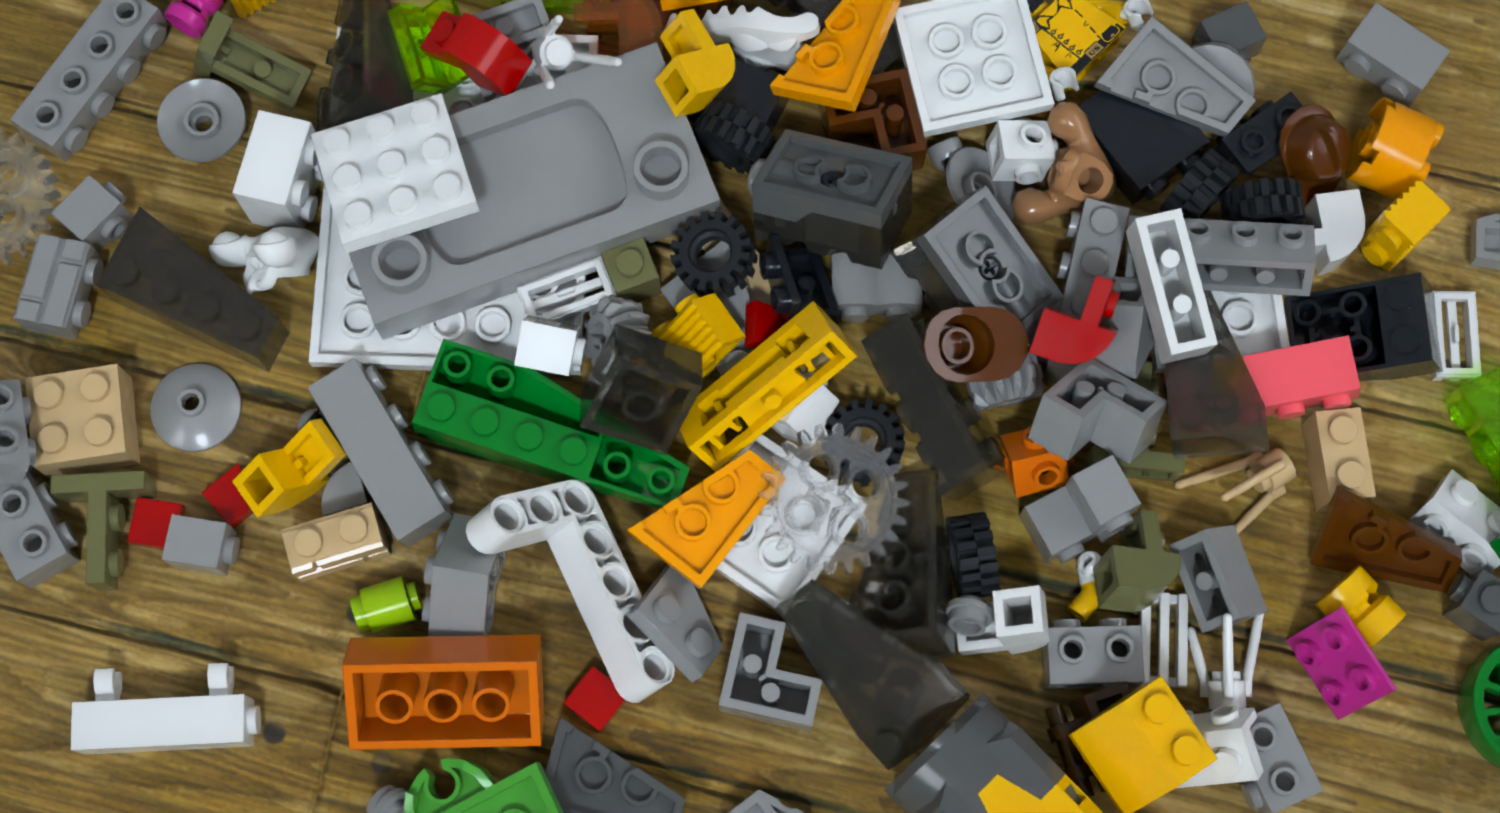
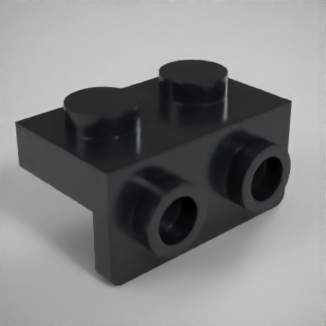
(1258, 138)
(796, 280)

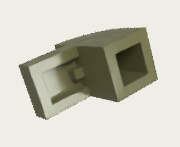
(1139, 570)

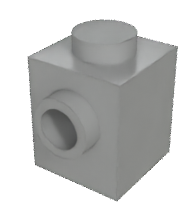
(94, 213)

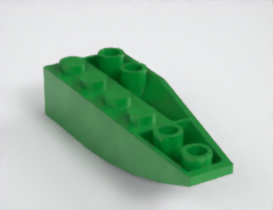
(534, 426)

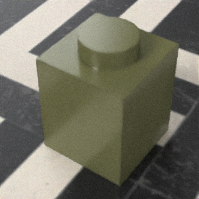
(632, 271)

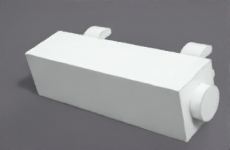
(164, 723)

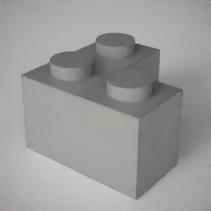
(1098, 408)
(1089, 506)
(461, 584)
(756, 686)

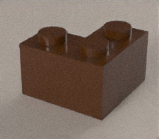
(884, 114)

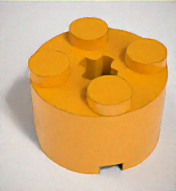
(1393, 148)

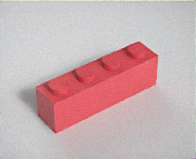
(1305, 377)

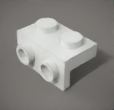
(1464, 518)
(1232, 742)

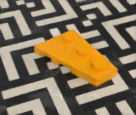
(841, 57)
(707, 520)

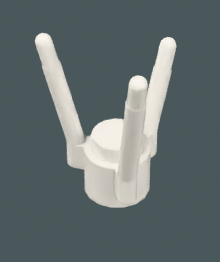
(556, 53)
(1227, 685)

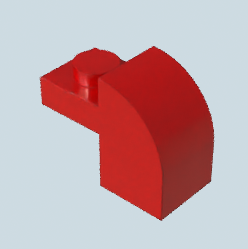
(478, 51)
(1077, 338)

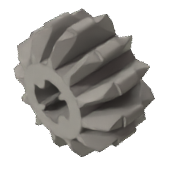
(605, 316)
(1018, 388)

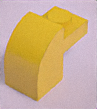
(697, 65)
(290, 474)

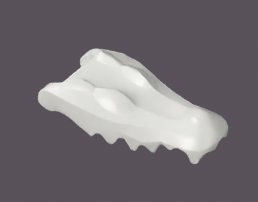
(760, 36)

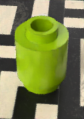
(386, 605)

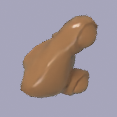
(1076, 174)

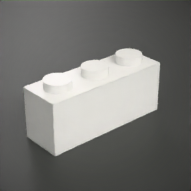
(1171, 286)

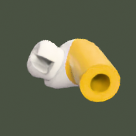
(1086, 601)

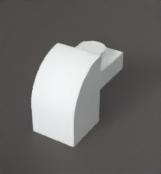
(1337, 226)
(1016, 625)

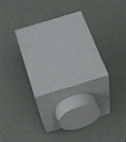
(201, 545)

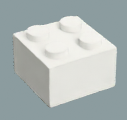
(279, 172)

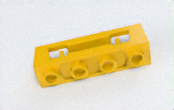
(765, 385)

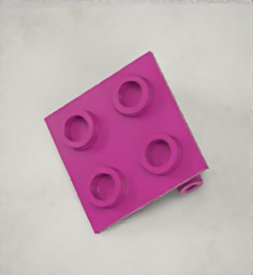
(1341, 663)

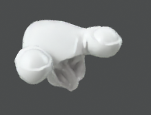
(269, 256)

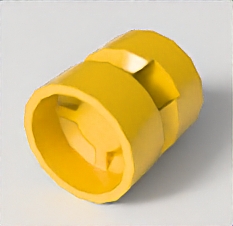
(1370, 612)

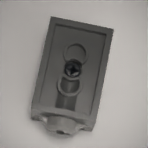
(832, 197)
(977, 259)

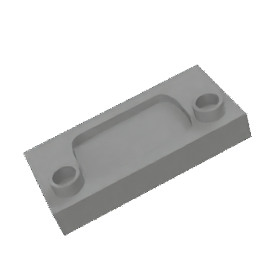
(553, 187)

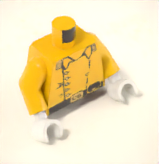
(1080, 35)

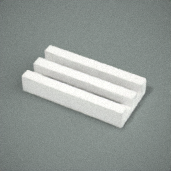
(561, 277)
(1471, 335)
(1181, 639)

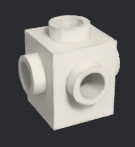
(1021, 150)

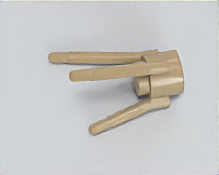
(1266, 473)

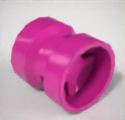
(191, 15)

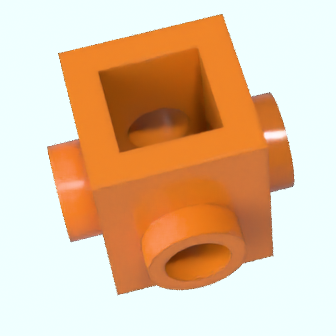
(1031, 466)

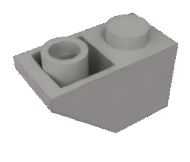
(1135, 337)

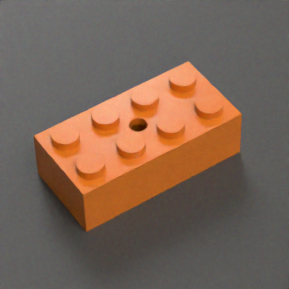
(444, 692)

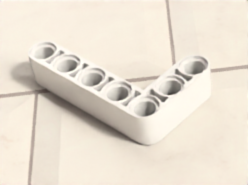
(593, 570)

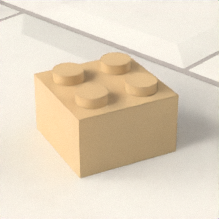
(83, 420)

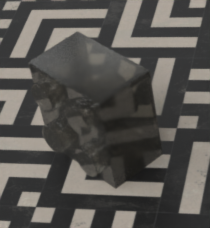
(641, 389)

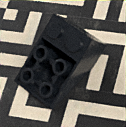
(1386, 320)

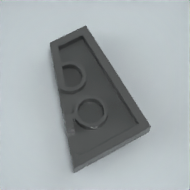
(597, 780)

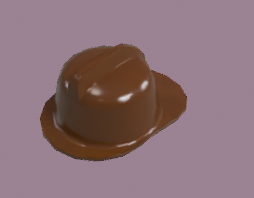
(1314, 150)
(975, 344)

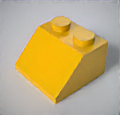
(1143, 746)

